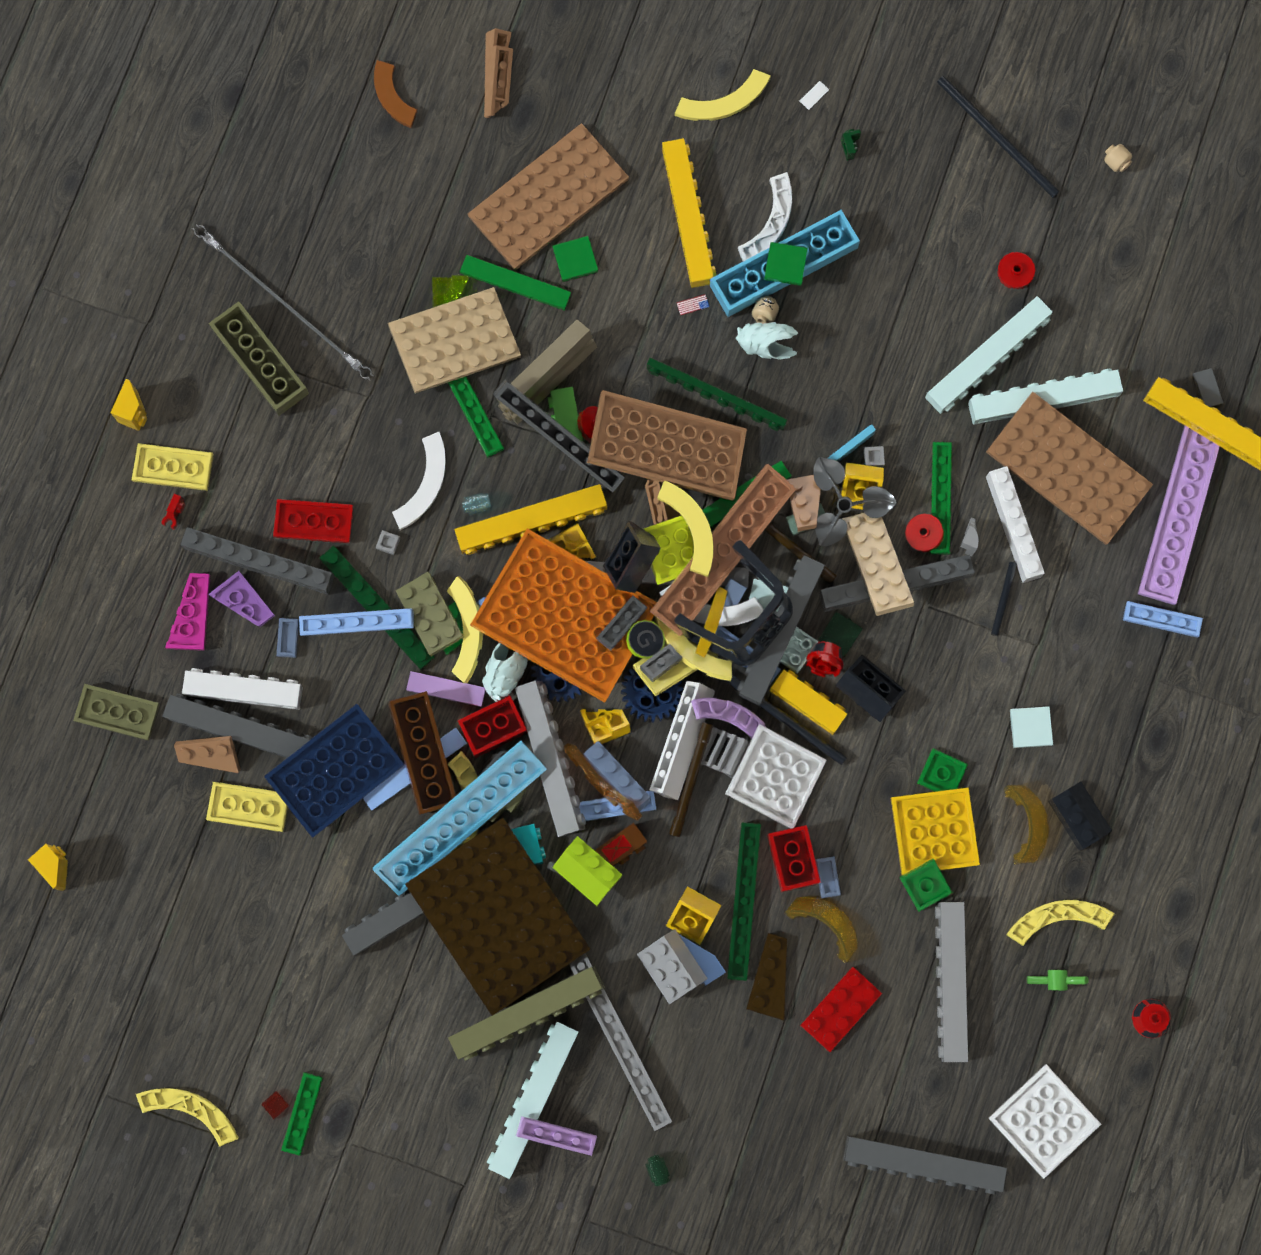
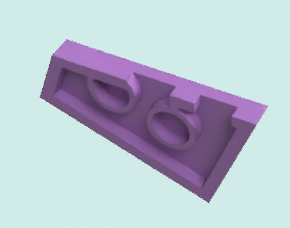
(242, 599)

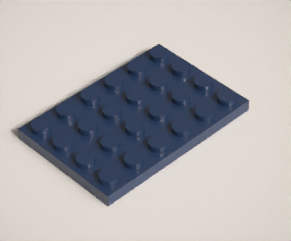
(334, 770)

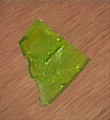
(447, 289)

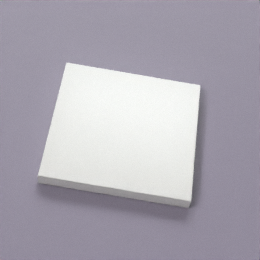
(775, 776)
(1044, 1121)

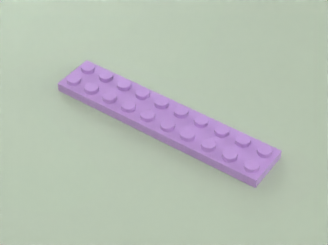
(1179, 517)

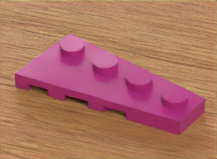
(191, 617)

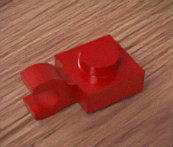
(175, 507)

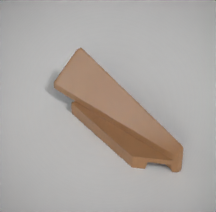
(497, 71)
(659, 510)

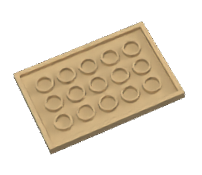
(454, 340)

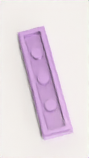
(446, 689)
(556, 1135)

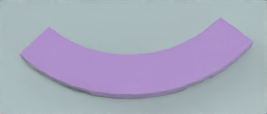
(728, 712)

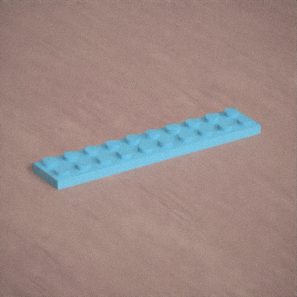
(460, 817)

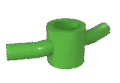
(1057, 980)

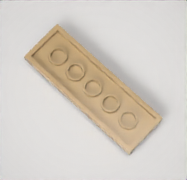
(878, 564)

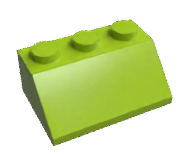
(587, 871)

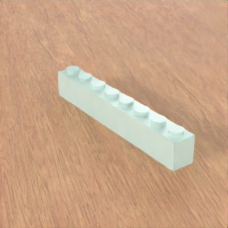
(989, 354)
(1056, 393)
(534, 1097)

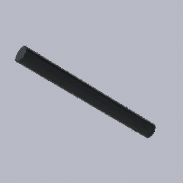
(1003, 599)

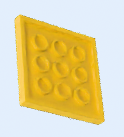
(935, 828)

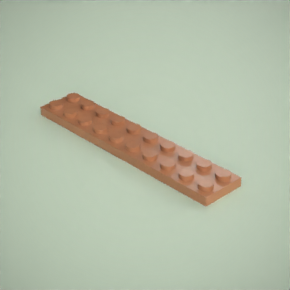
(744, 523)

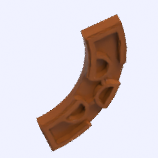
(388, 97)

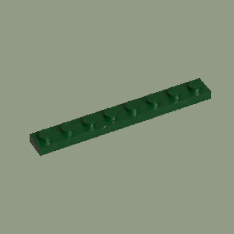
(723, 398)
(373, 602)
(743, 901)

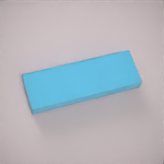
(853, 443)

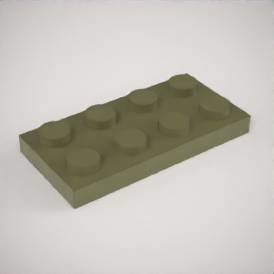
(430, 613)
(116, 712)

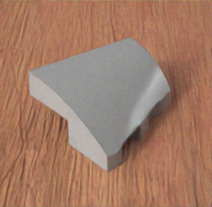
(970, 539)

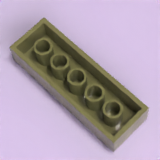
(258, 358)

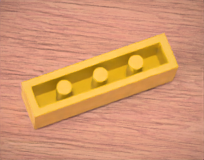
(808, 702)

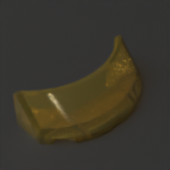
(1036, 821)
(832, 917)

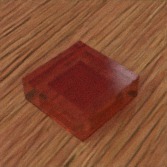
(275, 1105)

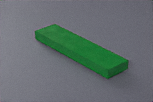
(302, 1114)

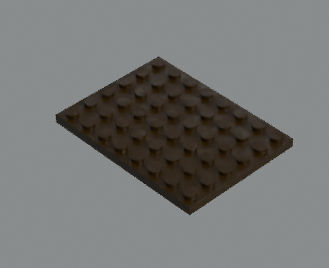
(497, 916)

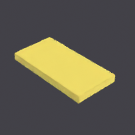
(172, 467)
(669, 678)
(246, 807)

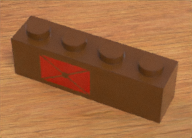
(622, 846)

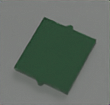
(841, 632)

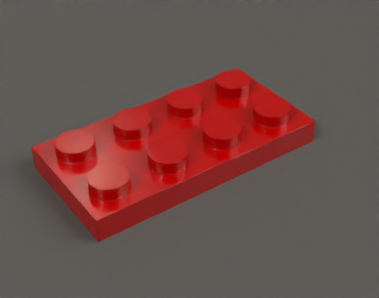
(313, 521)
(841, 1009)

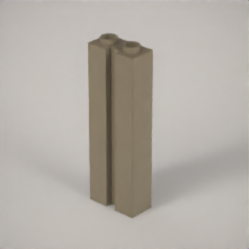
(552, 366)

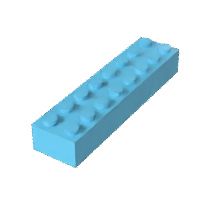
(746, 283)

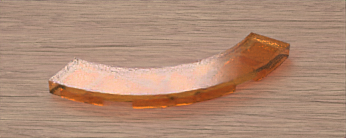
(600, 784)

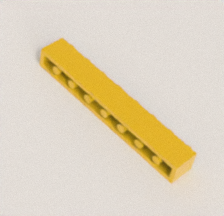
(687, 212)
(1205, 421)
(534, 517)

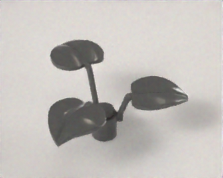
(876, 501)

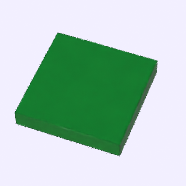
(575, 258)
(785, 263)
(941, 772)
(925, 885)

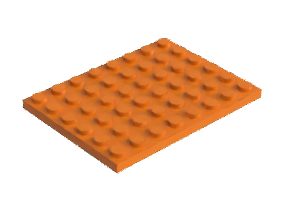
(553, 611)

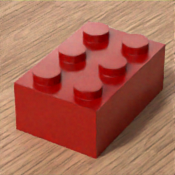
(492, 726)
(793, 858)

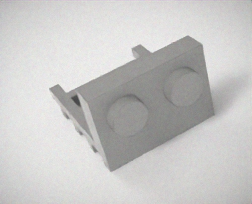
(732, 755)

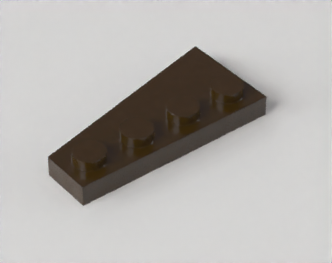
(769, 983)

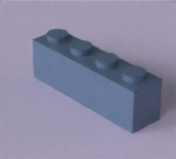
(616, 775)

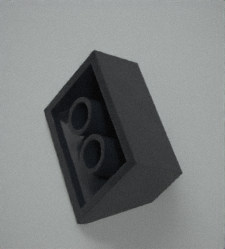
(631, 557)
(870, 688)
(1080, 816)

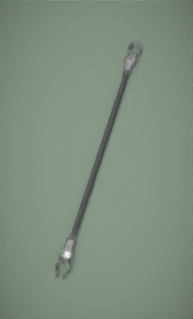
(210, 240)

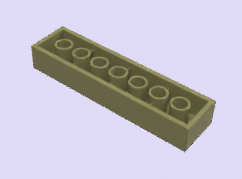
(529, 1011)

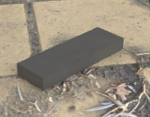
(621, 623)

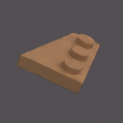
(805, 502)
(209, 753)

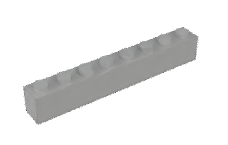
(549, 750)
(952, 982)

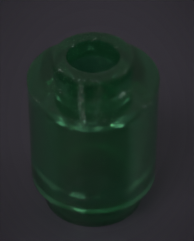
(657, 1170)

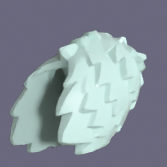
(762, 339)
(503, 674)

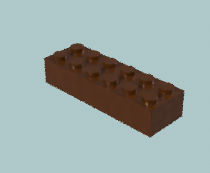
(422, 752)

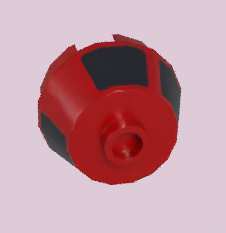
(825, 659)
(1151, 1018)

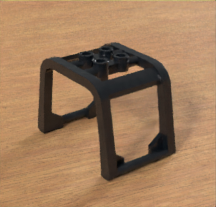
(764, 628)

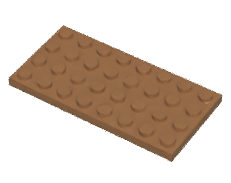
(548, 196)
(667, 445)
(1069, 468)

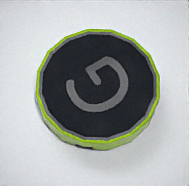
(645, 639)

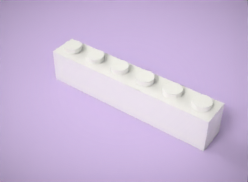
(1015, 524)
(241, 689)
(680, 743)

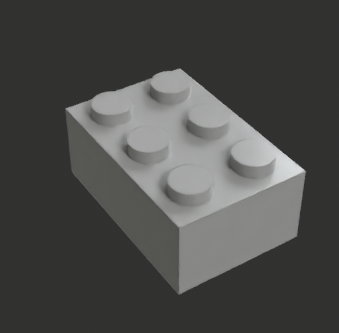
(672, 966)

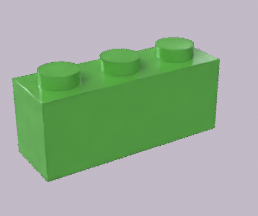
(565, 409)

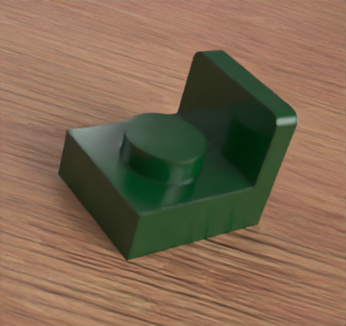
(848, 143)

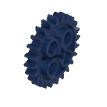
(551, 680)
(635, 695)

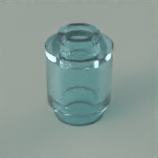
(476, 503)

